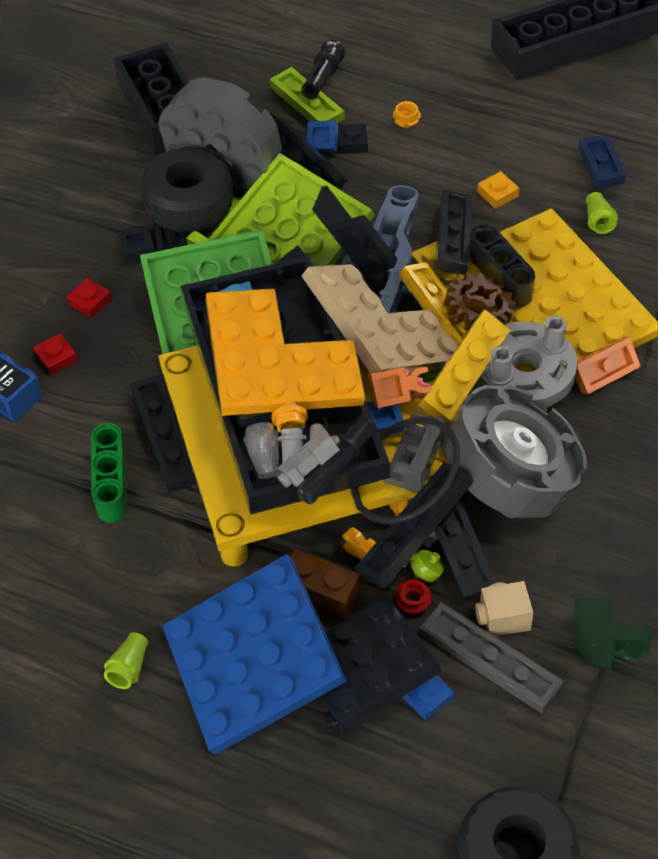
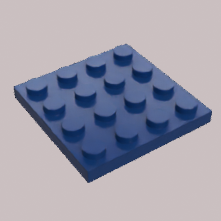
(252, 654)

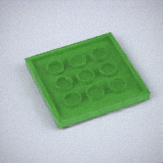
(171, 268)

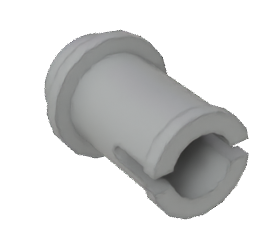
(291, 441)

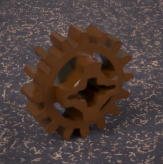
(477, 297)

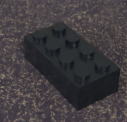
(149, 84)

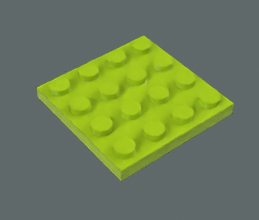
(283, 207)

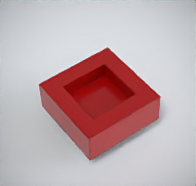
(89, 298)
(55, 354)

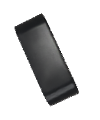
(499, 259)

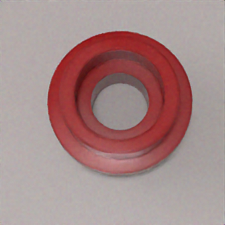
(413, 588)

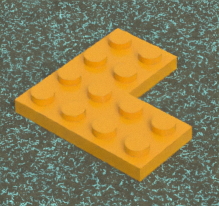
(262, 372)

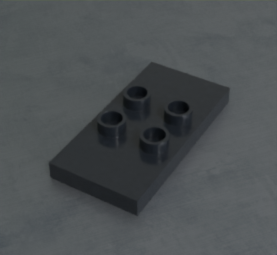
(301, 321)

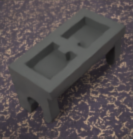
(415, 455)

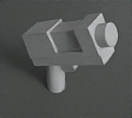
(314, 452)

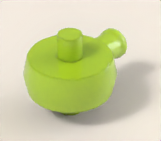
(426, 565)

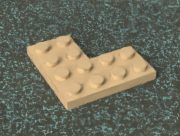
(379, 337)

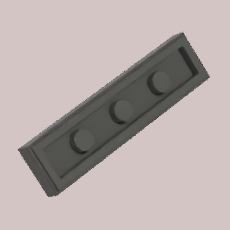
(491, 657)

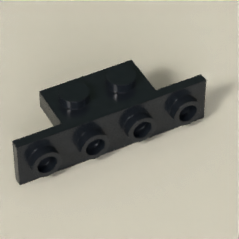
(356, 238)

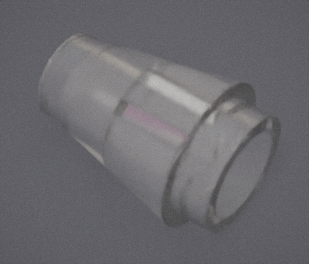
(263, 449)

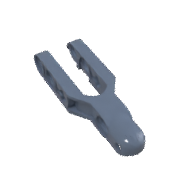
(394, 226)

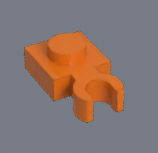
(393, 386)

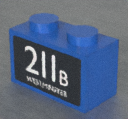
(17, 388)

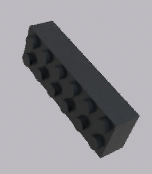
(569, 31)

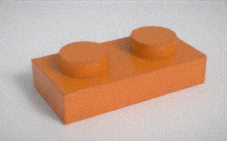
(606, 365)

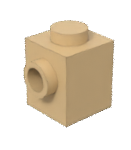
(504, 608)

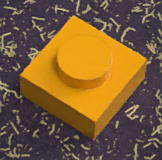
(498, 190)

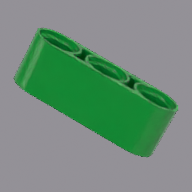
(109, 456)

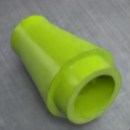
(601, 215)
(125, 664)

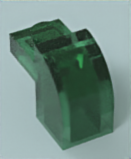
(600, 639)

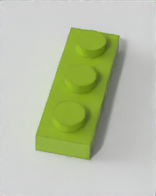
(322, 108)

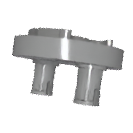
(544, 349)

